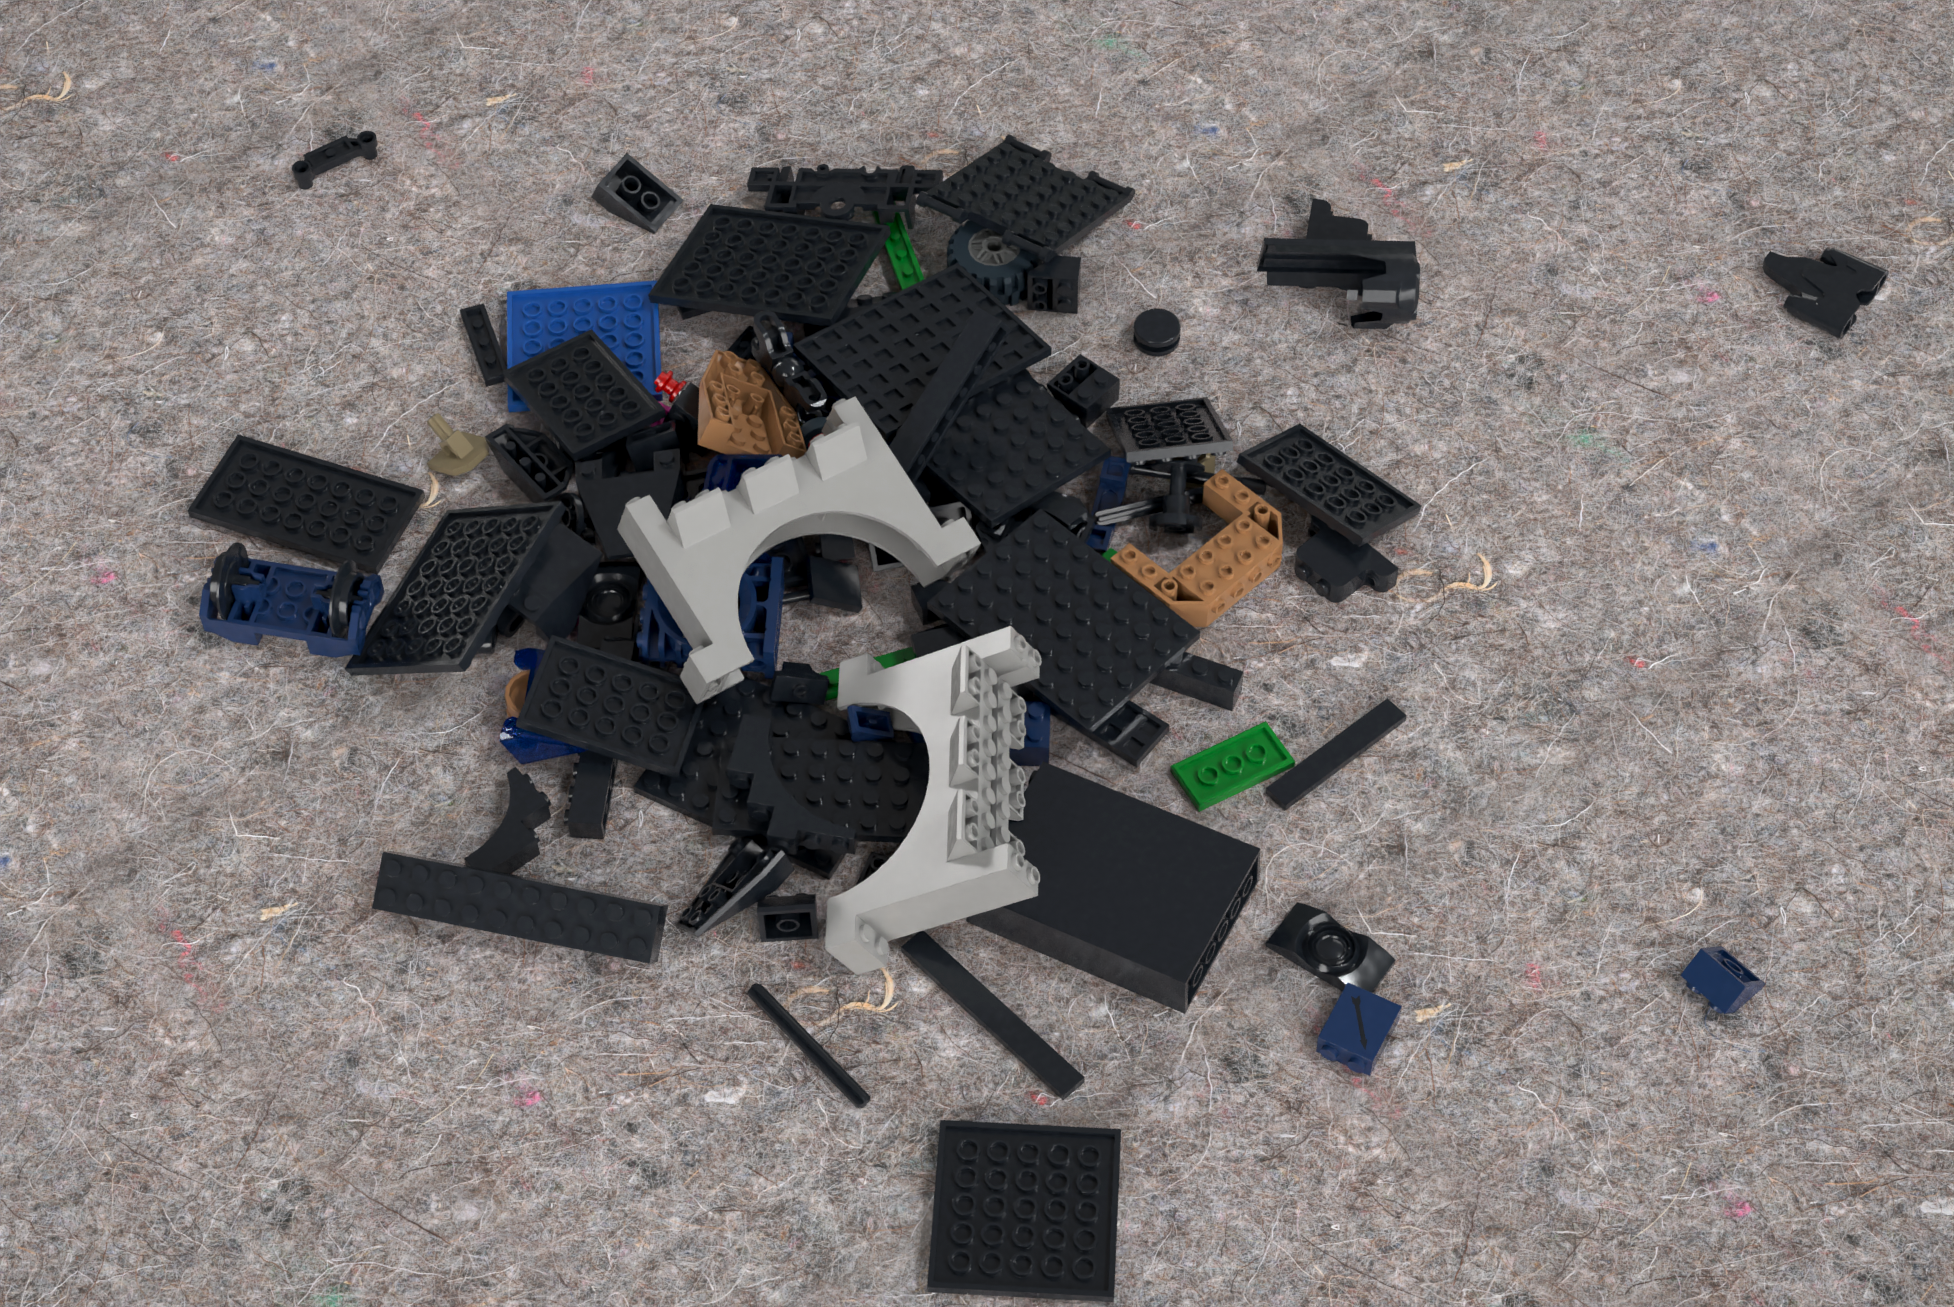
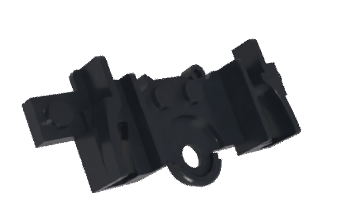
(851, 186)

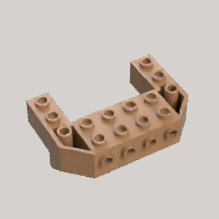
(1225, 565)

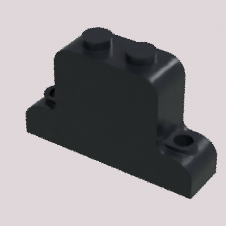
(1327, 226)
(1340, 567)

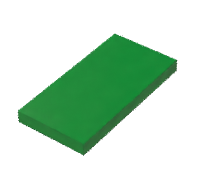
(1232, 766)

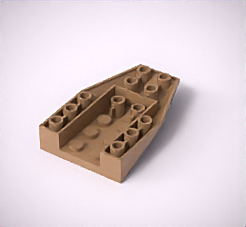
(745, 410)

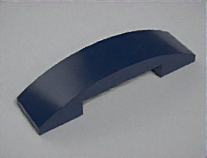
(1109, 494)

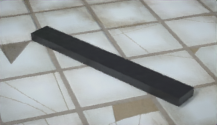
(993, 1015)

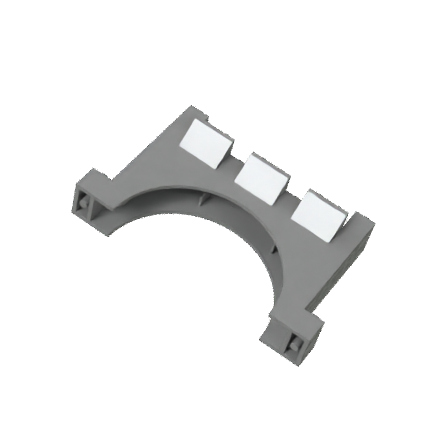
(839, 487)
(960, 846)

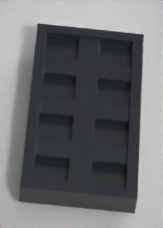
(1128, 732)

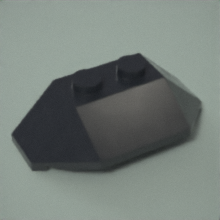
(531, 461)

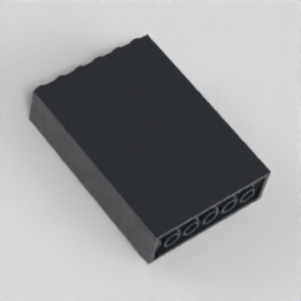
(1124, 887)

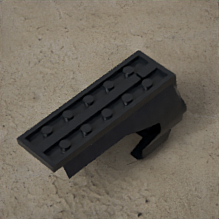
(1376, 269)

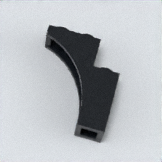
(515, 839)

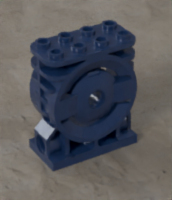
(664, 640)

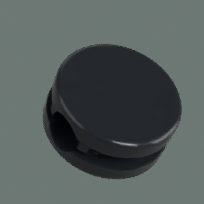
(1157, 332)

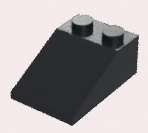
(636, 195)

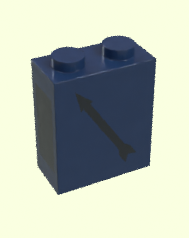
(1358, 1029)

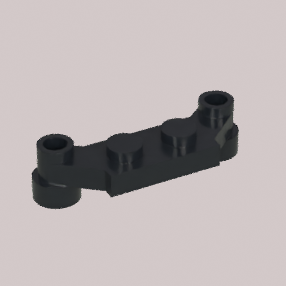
(333, 155)

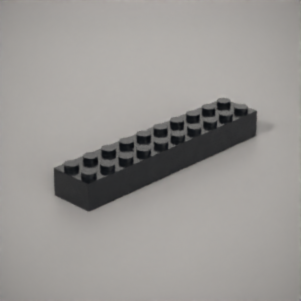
(520, 907)

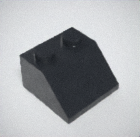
(788, 917)

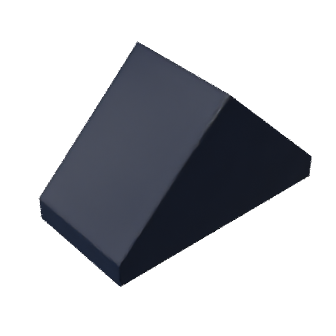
(869, 724)

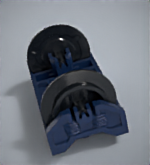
(289, 603)

